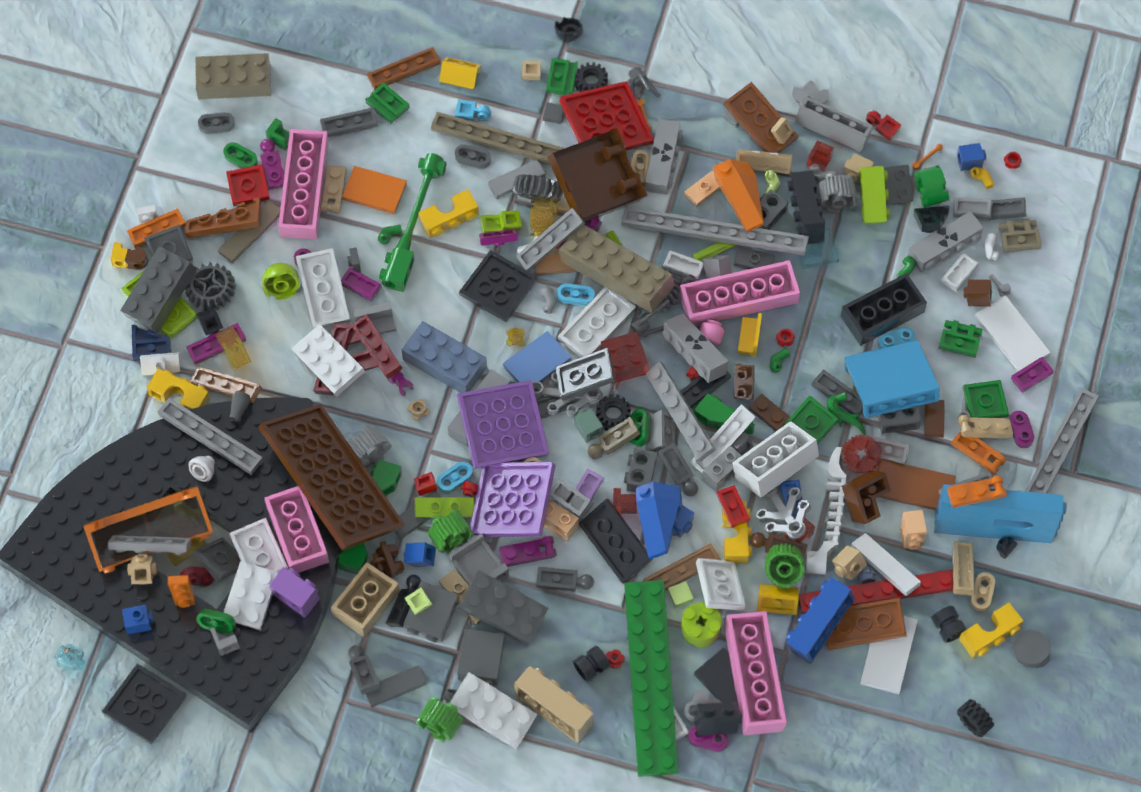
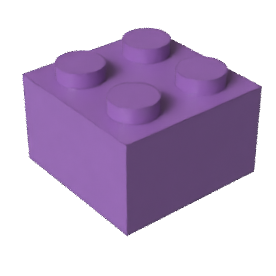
(294, 591)

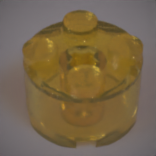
(542, 215)

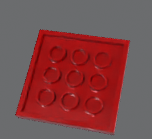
(606, 109)

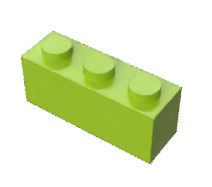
(874, 195)

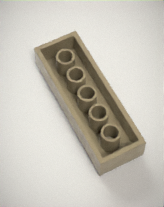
(616, 268)

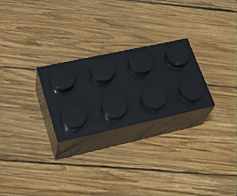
(883, 309)

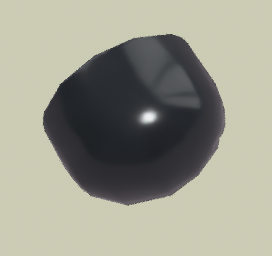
(568, 29)

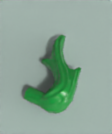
(844, 417)

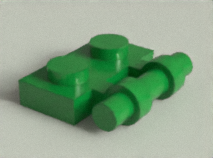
(958, 342)

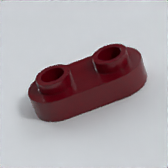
(198, 576)

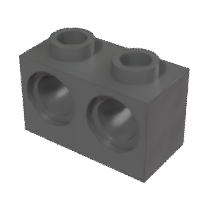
(772, 214)
(900, 421)
(637, 470)

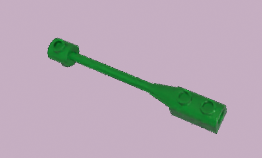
(402, 259)

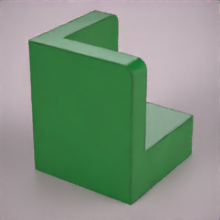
(278, 134)

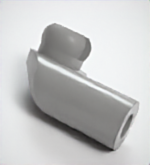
(819, 174)
(550, 297)

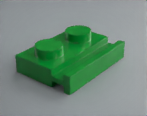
(561, 76)
(387, 103)

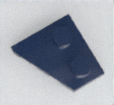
(148, 343)

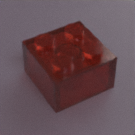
(627, 356)

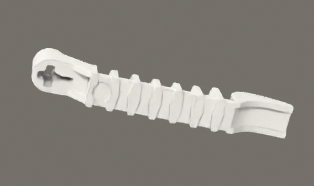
(817, 560)

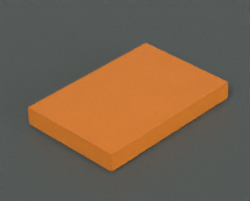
(374, 189)

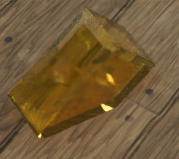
(233, 348)

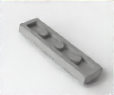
(550, 239)
(141, 544)

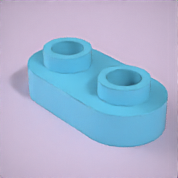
(576, 293)
(896, 337)
(453, 476)

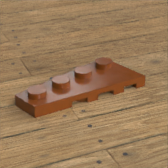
(225, 220)

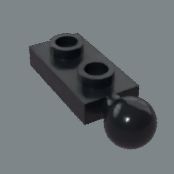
(401, 607)

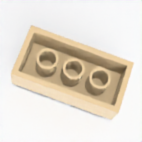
(554, 704)

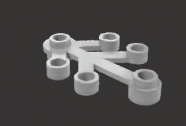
(586, 398)
(785, 514)

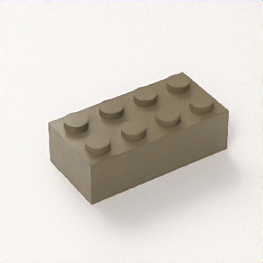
(233, 76)

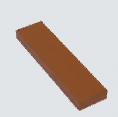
(404, 68)

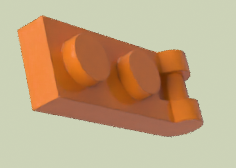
(979, 452)
(976, 492)

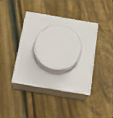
(146, 213)

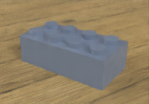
(444, 358)

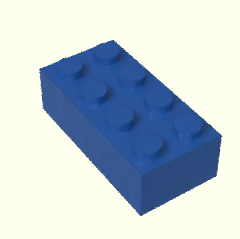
(820, 619)

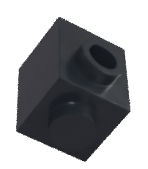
(209, 321)

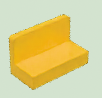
(459, 72)
(749, 335)
(778, 599)

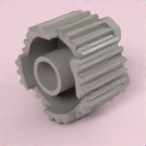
(837, 192)
(370, 445)

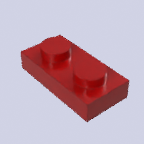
(733, 506)

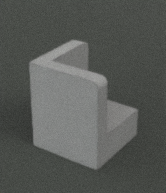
(717, 266)
(225, 642)

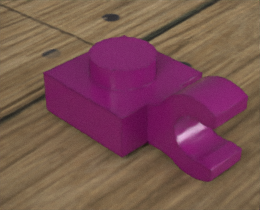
(401, 382)

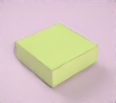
(680, 594)
(418, 601)

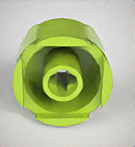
(691, 625)

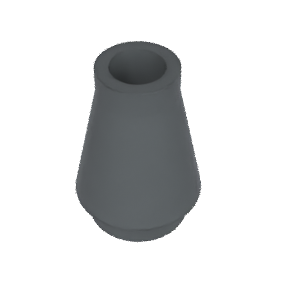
(238, 405)

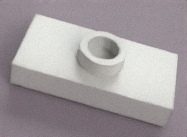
(683, 265)
(959, 272)
(163, 361)

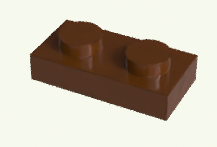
(769, 412)

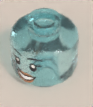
(70, 658)

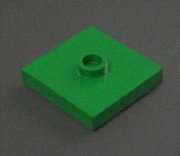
(986, 400)
(813, 419)

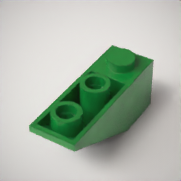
(714, 413)

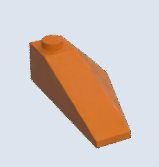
(741, 190)

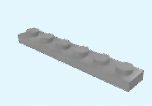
(680, 411)
(210, 436)

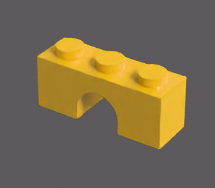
(436, 222)
(166, 384)
(737, 548)
(978, 641)

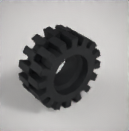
(590, 70)
(612, 402)
(975, 718)

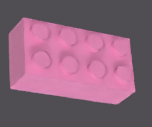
(296, 529)

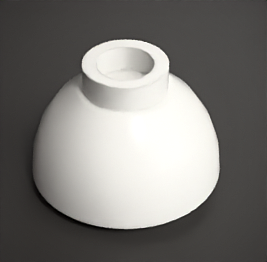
(202, 468)

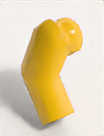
(982, 175)

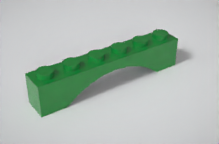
(387, 478)

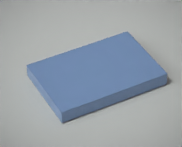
(537, 359)

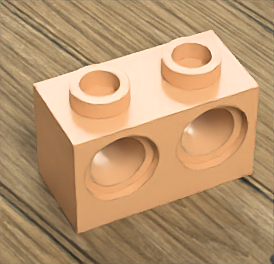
(560, 521)
(913, 529)

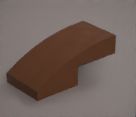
(934, 419)

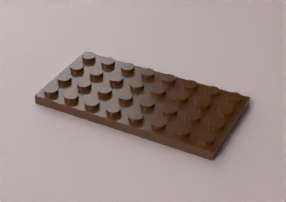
(331, 476)

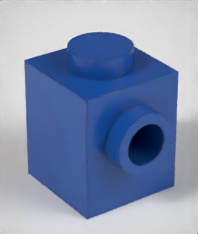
(970, 156)
(684, 521)
(419, 554)
(137, 619)

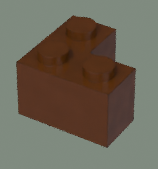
(861, 496)

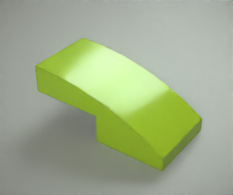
(505, 221)

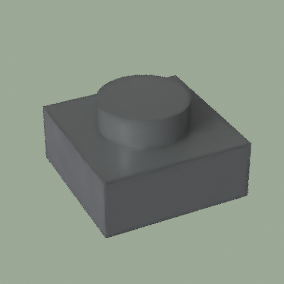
(353, 259)

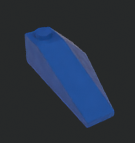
(657, 512)

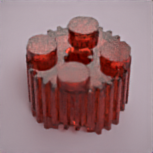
(852, 458)

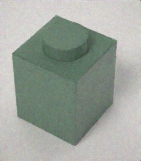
(588, 425)

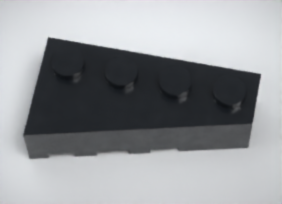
(807, 206)

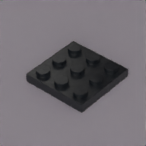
(498, 286)
(144, 703)

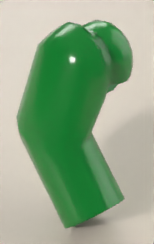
(387, 233)
(909, 266)
(776, 360)

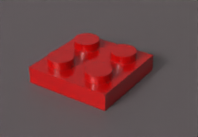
(247, 184)

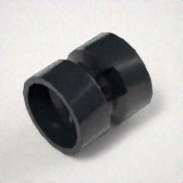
(948, 622)
(593, 662)

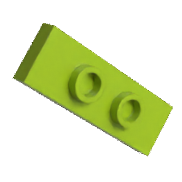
(434, 507)

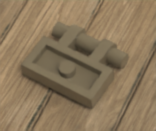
(1020, 240)

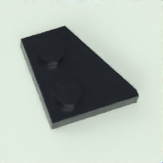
(931, 218)

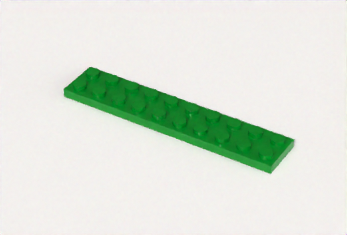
(651, 678)

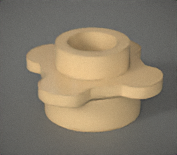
(415, 405)

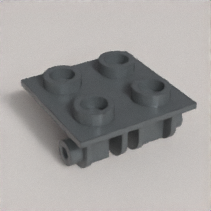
(898, 184)

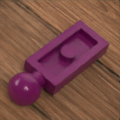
(271, 165)

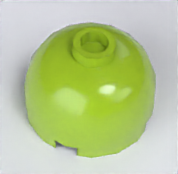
(280, 281)

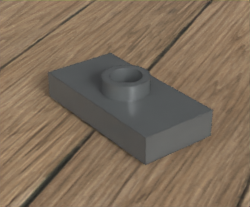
(1008, 208)
(752, 259)

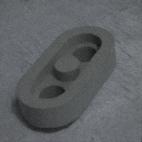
(216, 123)
(473, 156)

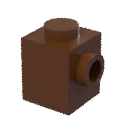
(978, 292)

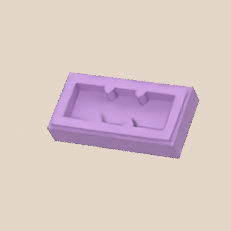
(589, 484)

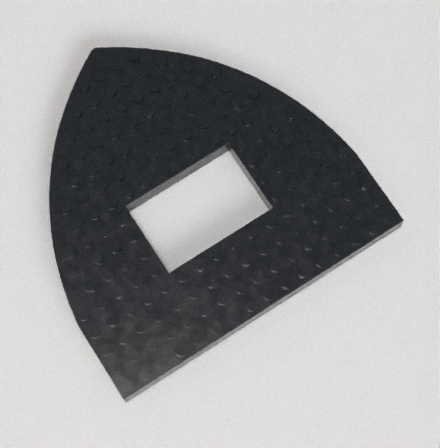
(146, 465)

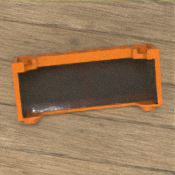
(171, 516)

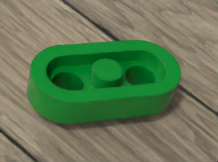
(241, 157)
(643, 427)
(220, 621)

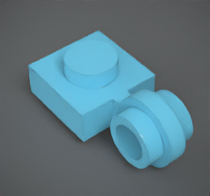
(467, 110)

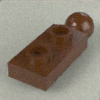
(758, 540)

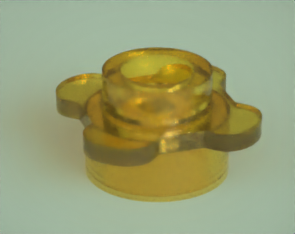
(515, 332)

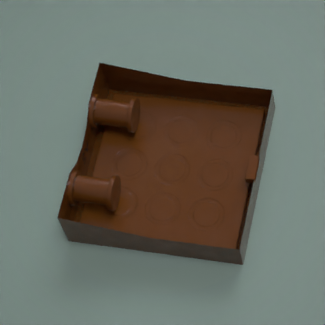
(597, 176)

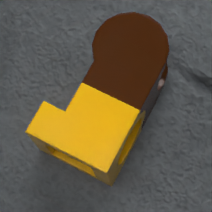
(128, 258)

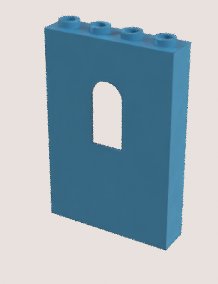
(1018, 515)

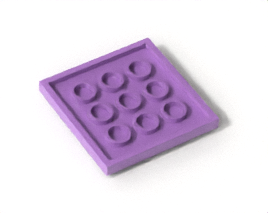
(502, 424)
(513, 499)

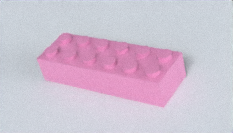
(303, 184)
(740, 293)
(755, 673)

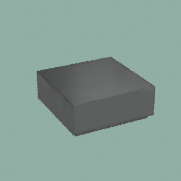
(553, 113)

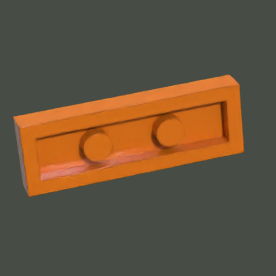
(154, 226)
(181, 590)

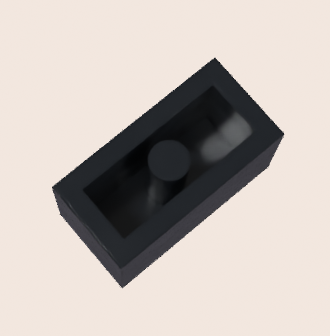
(717, 718)

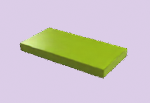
(179, 318)

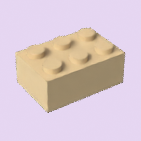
(365, 599)

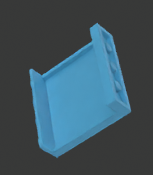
(892, 378)

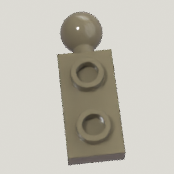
(614, 438)

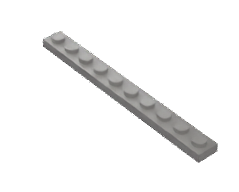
(714, 231)

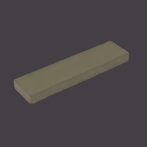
(243, 239)

